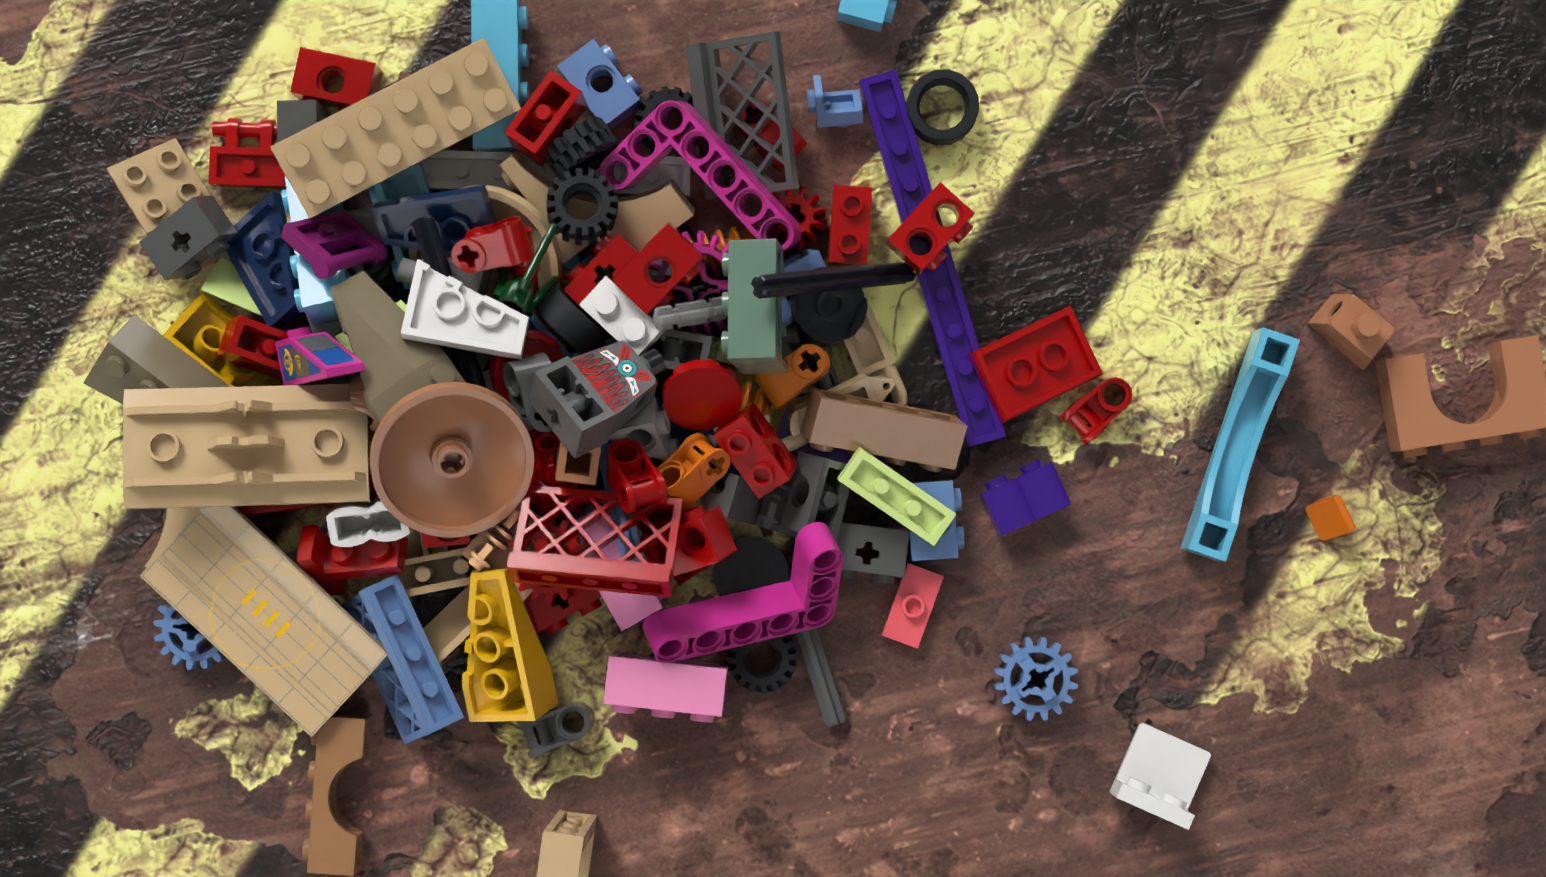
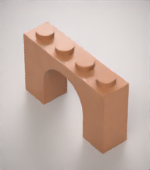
(1417, 423)

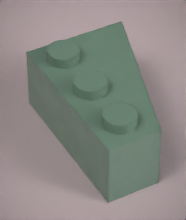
(753, 323)

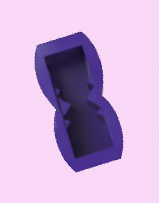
(1024, 498)

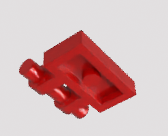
(245, 166)

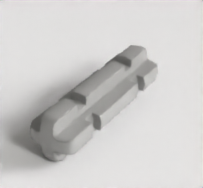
(688, 313)

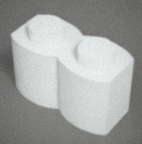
(358, 522)

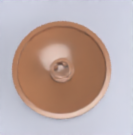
(451, 459)

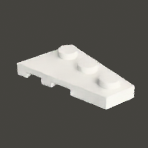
(456, 317)

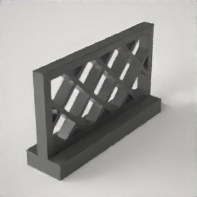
(709, 102)

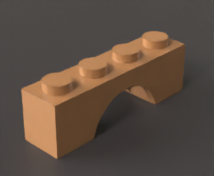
(333, 842)

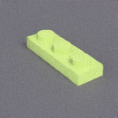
(896, 496)

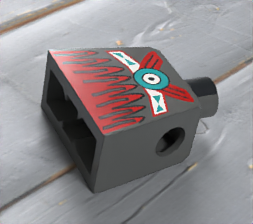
(622, 378)

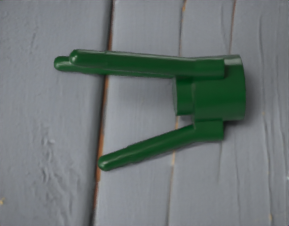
(519, 291)

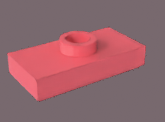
(912, 605)

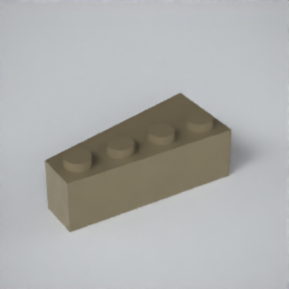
(145, 360)

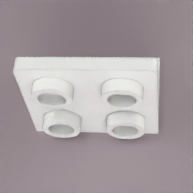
(1160, 774)

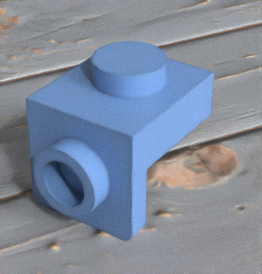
(834, 108)

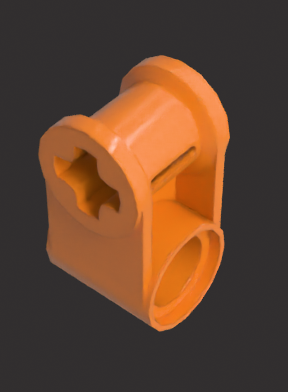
(785, 387)
(688, 472)

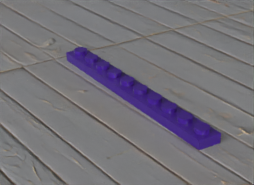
(939, 288)

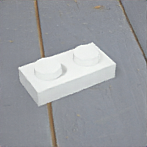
(621, 316)

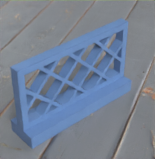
(414, 664)

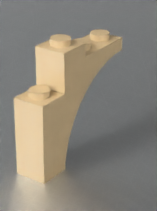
(638, 215)

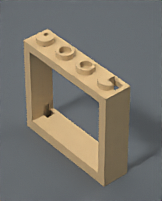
(567, 845)

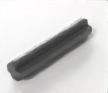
(821, 677)

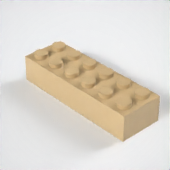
(395, 128)

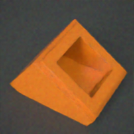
(1330, 517)

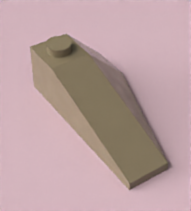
(391, 363)

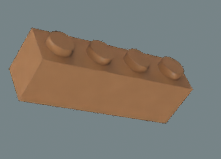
(883, 430)

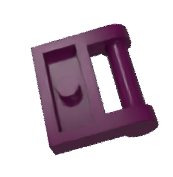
(330, 233)

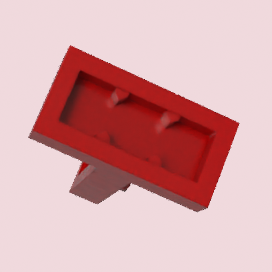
(335, 564)

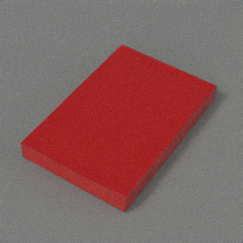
(1035, 364)

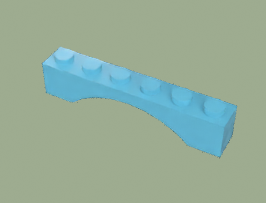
(1226, 477)

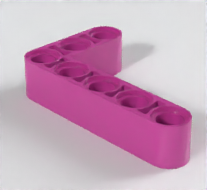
(707, 168)
(756, 613)

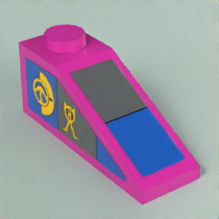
(314, 357)

